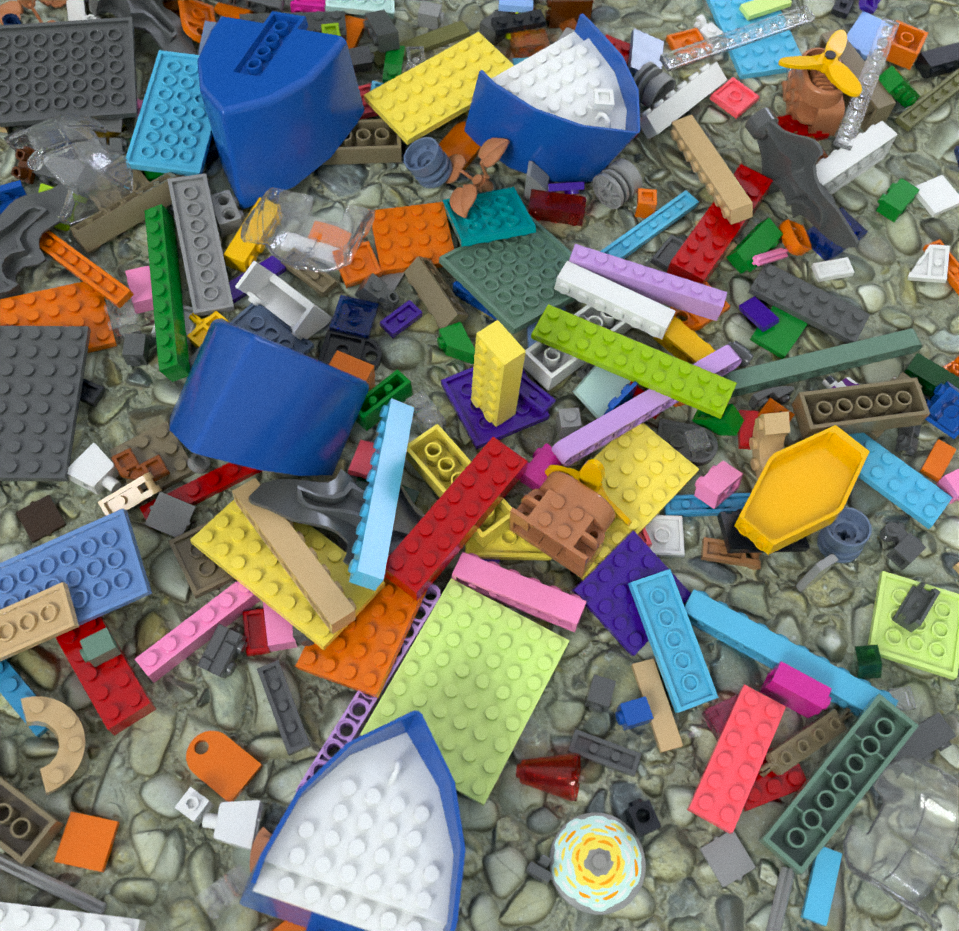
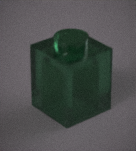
(867, 661)

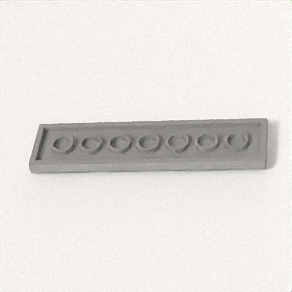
(200, 245)

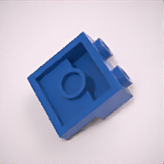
(945, 409)

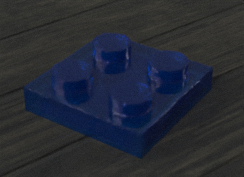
(354, 316)

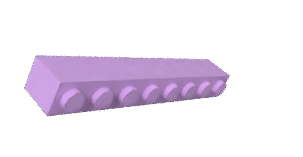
(652, 283)

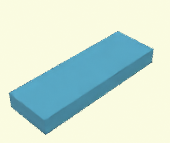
(821, 886)

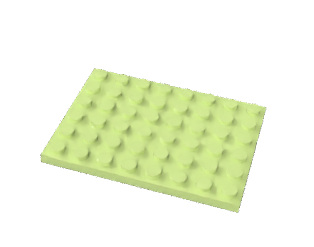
(475, 683)

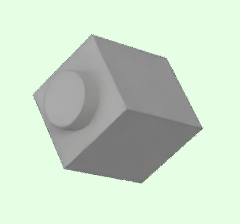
(430, 15)
(568, 421)

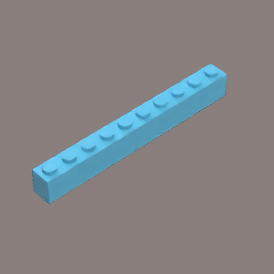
(381, 496)
(771, 648)

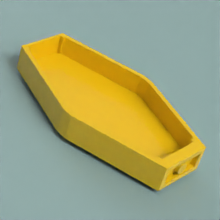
(802, 489)

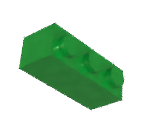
(898, 87)
(758, 241)
(395, 387)

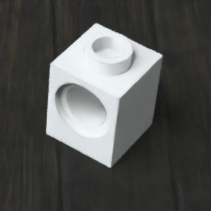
(194, 805)

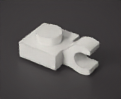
(706, 30)

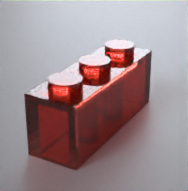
(557, 207)

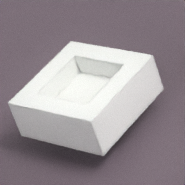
(603, 99)

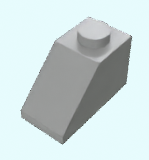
(535, 179)

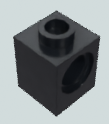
(652, 823)

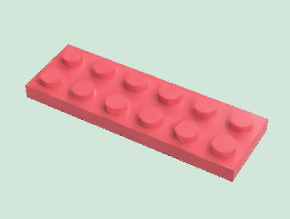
(736, 759)

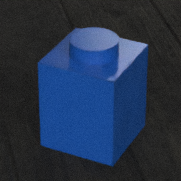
(634, 713)

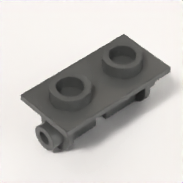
(116, 146)
(906, 441)

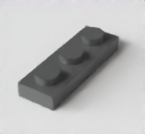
(604, 753)

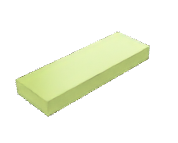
(762, 7)

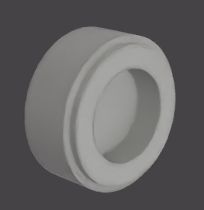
(198, 463)

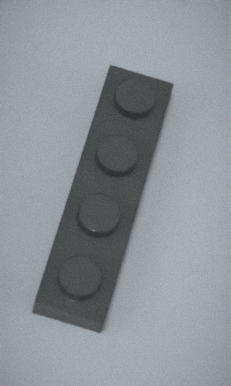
(283, 708)

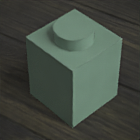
(99, 647)

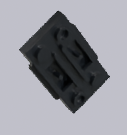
(738, 543)

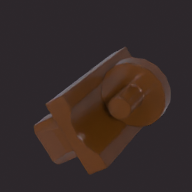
(22, 171)

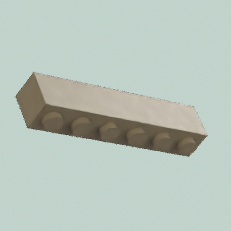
(122, 214)

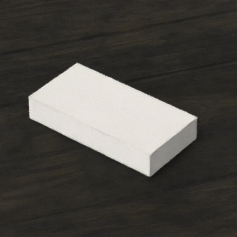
(832, 269)

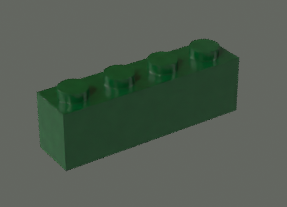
(929, 374)

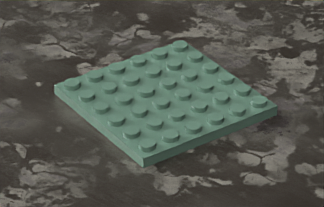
(512, 275)

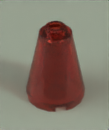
(552, 774)

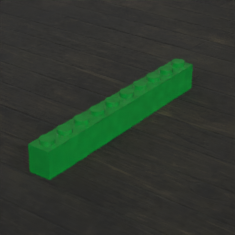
(166, 294)

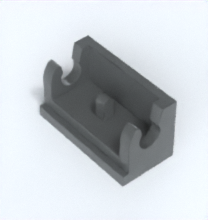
(915, 607)

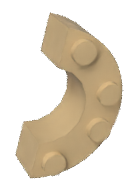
(768, 438)
(70, 737)

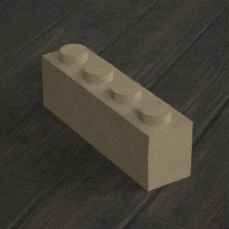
(435, 292)

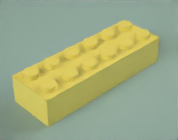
(497, 373)
(439, 464)

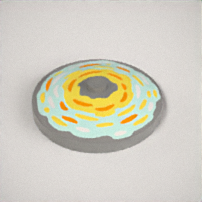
(597, 863)

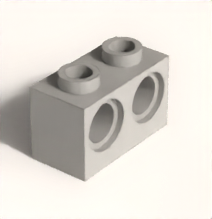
(226, 212)

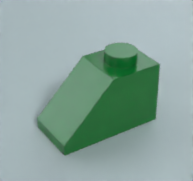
(456, 343)
(726, 426)

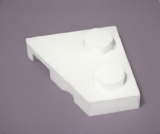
(932, 265)

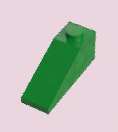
(393, 64)

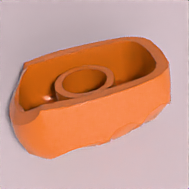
(794, 237)

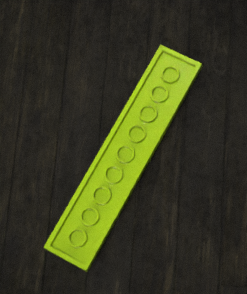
(634, 361)

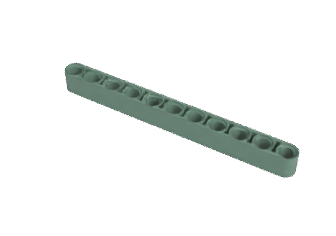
(824, 362)

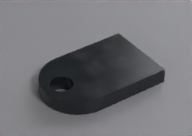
(350, 344)

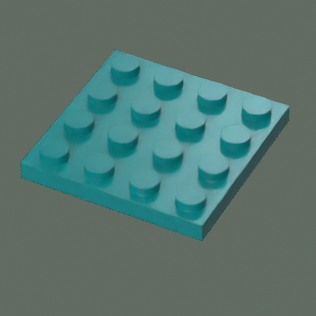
(492, 217)

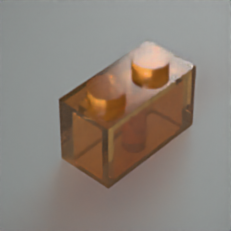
(528, 43)

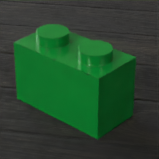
(897, 200)

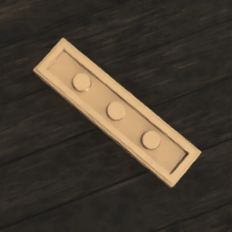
(663, 724)

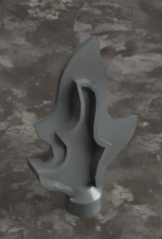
(152, 18)
(792, 166)
(20, 234)
(331, 506)

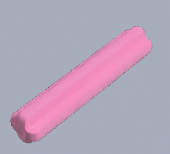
(769, 257)

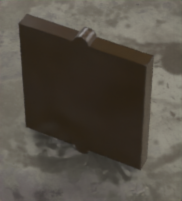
(41, 518)

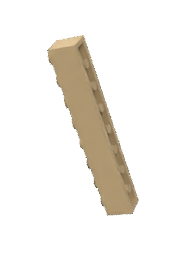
(711, 170)
(298, 561)

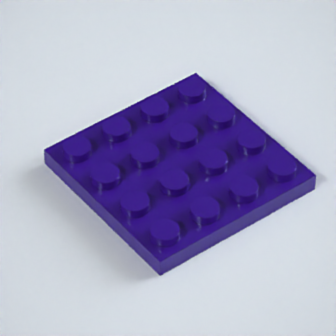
(480, 431)
(609, 594)

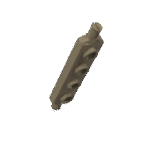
(805, 742)

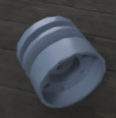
(428, 162)
(845, 535)

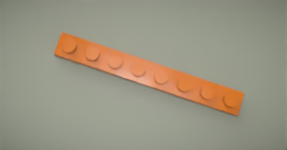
(85, 269)

